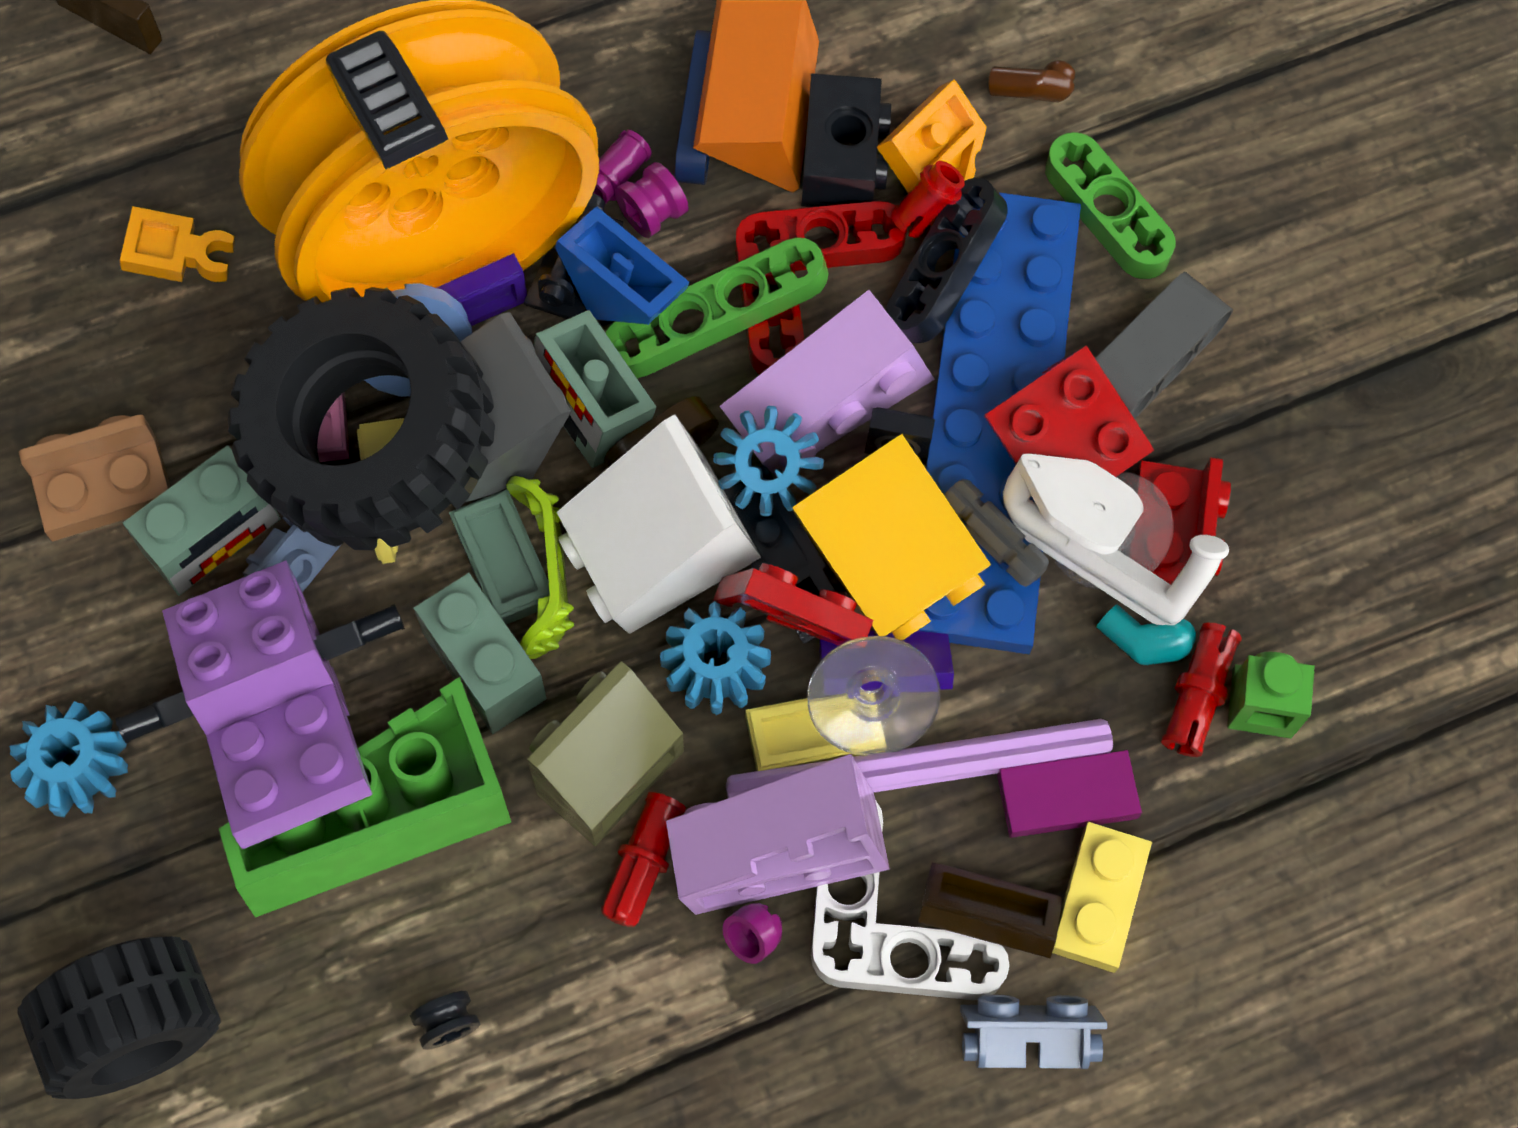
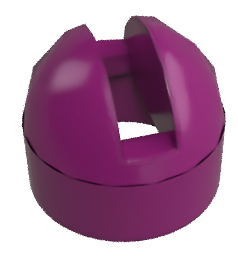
(745, 921)

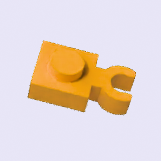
(165, 245)

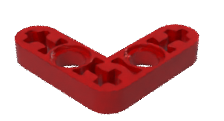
(795, 223)

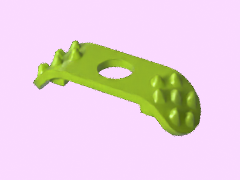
(554, 609)

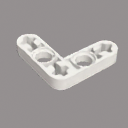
(878, 940)

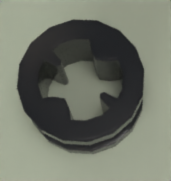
(445, 1020)

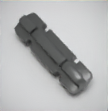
(996, 533)

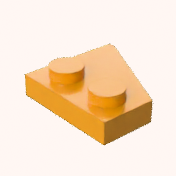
(937, 130)

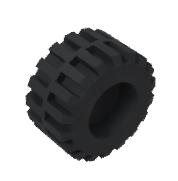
(118, 1017)

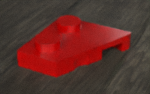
(775, 593)

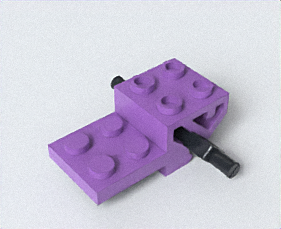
(266, 700)

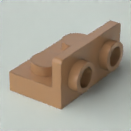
(95, 475)

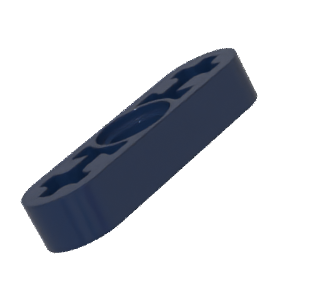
(692, 164)

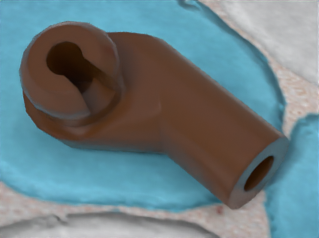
(1046, 84)

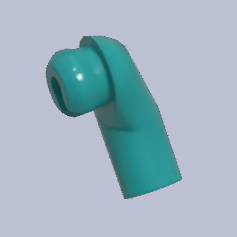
(1148, 642)

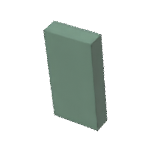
(501, 555)

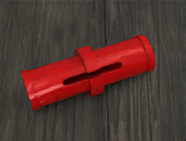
(1201, 689)

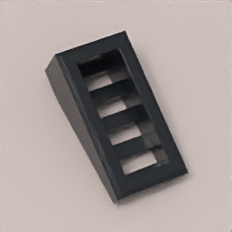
(383, 96)

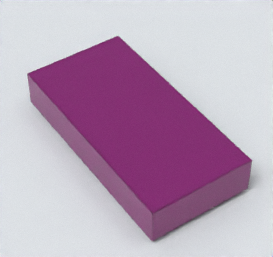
(1068, 793)

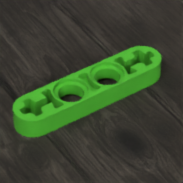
(721, 318)

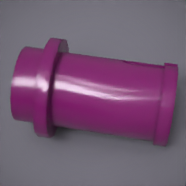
(620, 163)

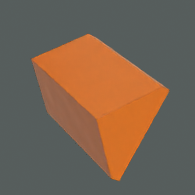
(758, 88)

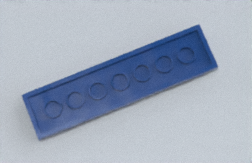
(993, 346)

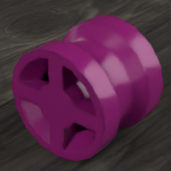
(651, 200)

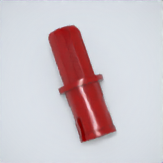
(641, 861)

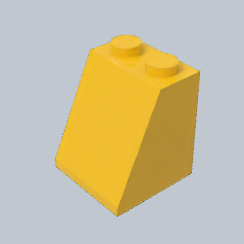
(892, 539)

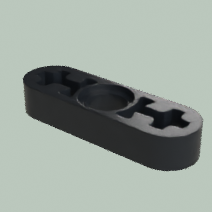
(937, 305)

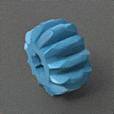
(753, 475)
(718, 634)
(56, 782)

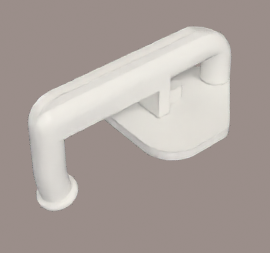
(1083, 520)

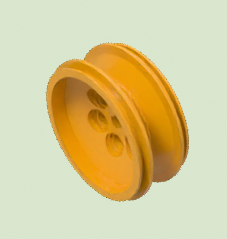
(500, 185)

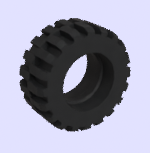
(317, 360)

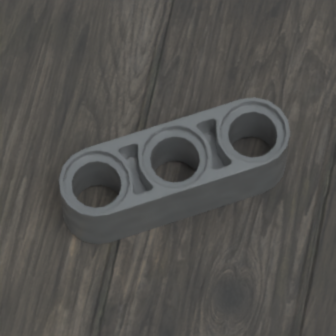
(1162, 341)

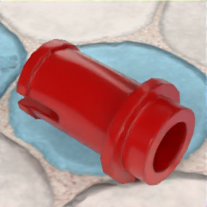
(938, 187)

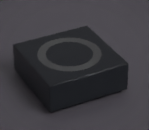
(889, 424)

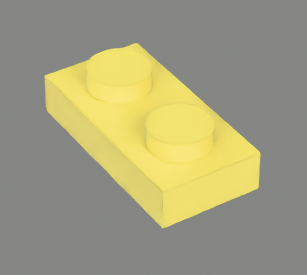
(1101, 897)

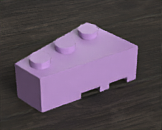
(833, 379)
(778, 838)

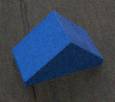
(616, 271)

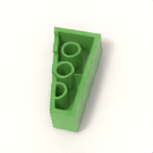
(428, 792)

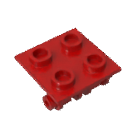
(1071, 415)

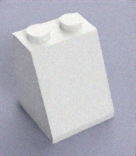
(654, 529)

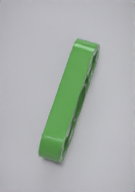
(1111, 231)

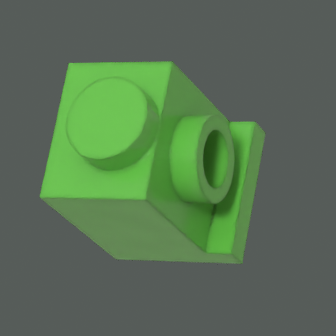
(1270, 685)

